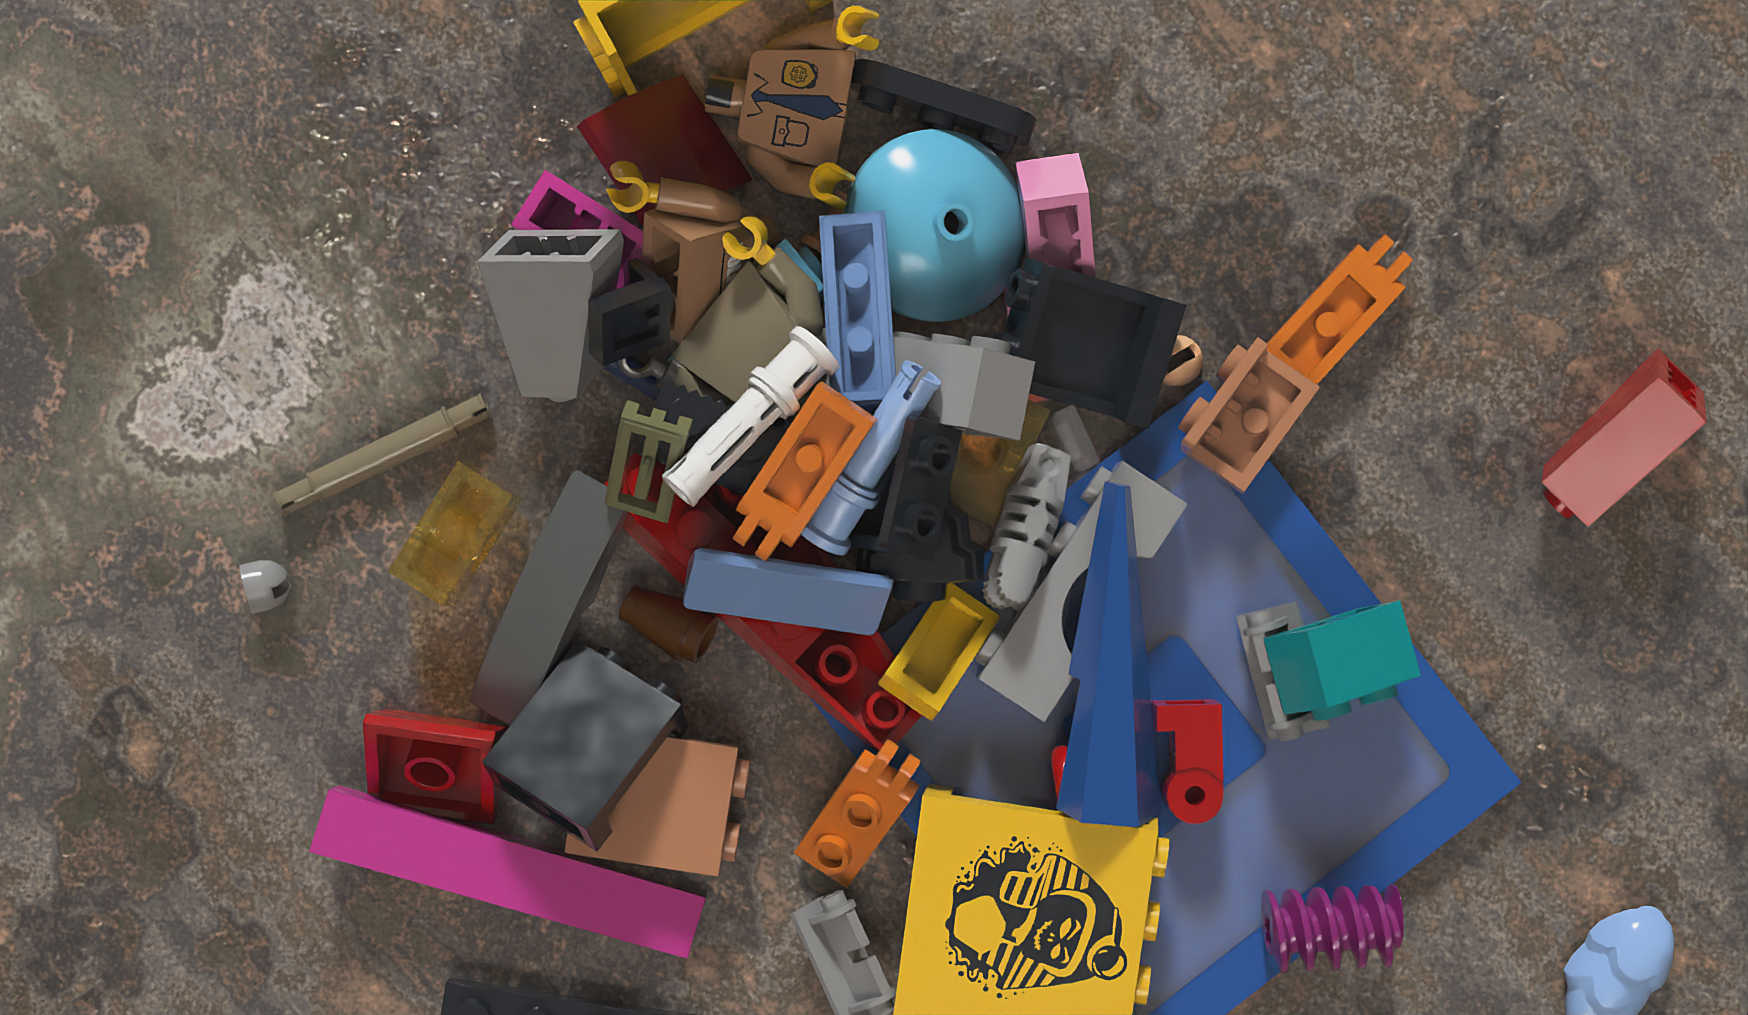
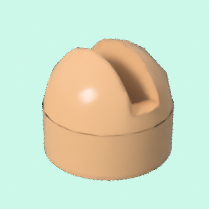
(1187, 370)

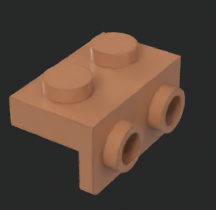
(1246, 416)

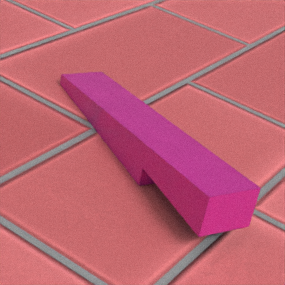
(506, 871)

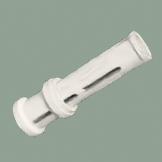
(771, 394)

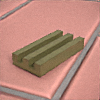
(655, 431)

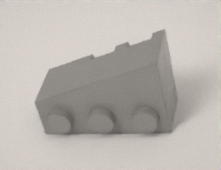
(980, 386)

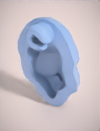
(1620, 964)

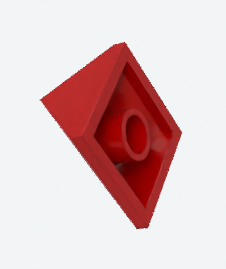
(432, 763)

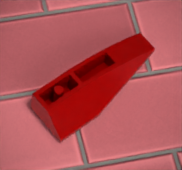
(826, 664)

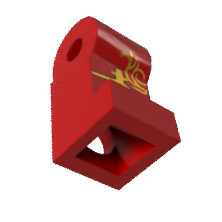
(1195, 773)

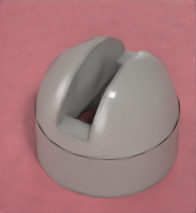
(264, 584)

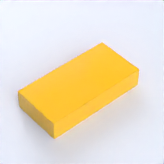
(939, 651)

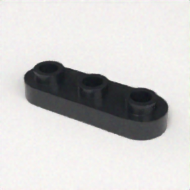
(941, 105)

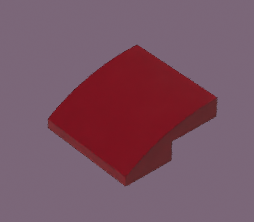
(665, 137)

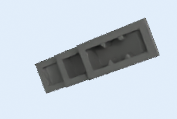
(549, 598)

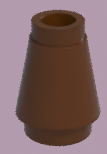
(669, 624)

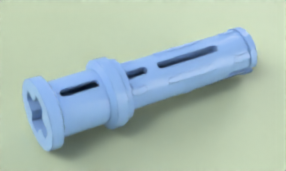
(857, 484)

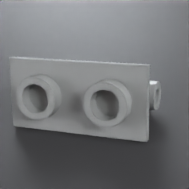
(1253, 628)
(838, 954)

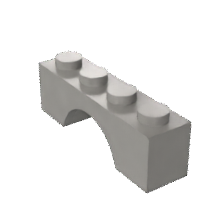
(1031, 656)

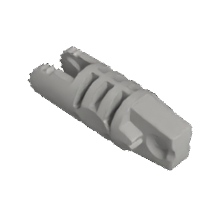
(1026, 525)

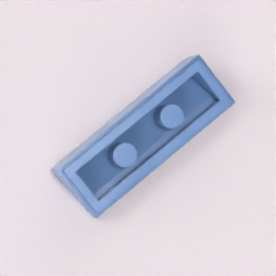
(858, 305)
(785, 591)

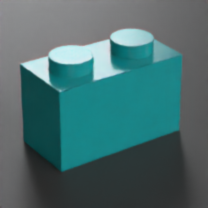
(1342, 660)

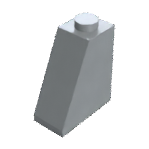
(540, 303)

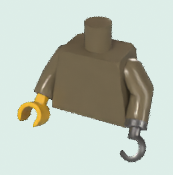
(744, 324)

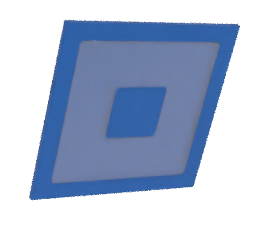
(1294, 813)

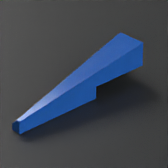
(1111, 745)

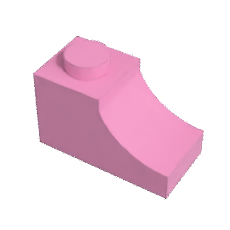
(1056, 212)

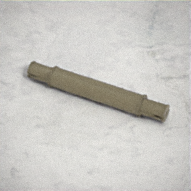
(382, 454)

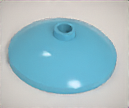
(916, 184)

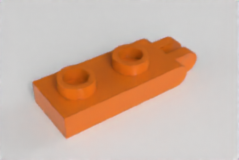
(1339, 310)
(802, 469)
(859, 814)

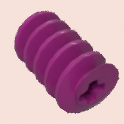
(1333, 926)

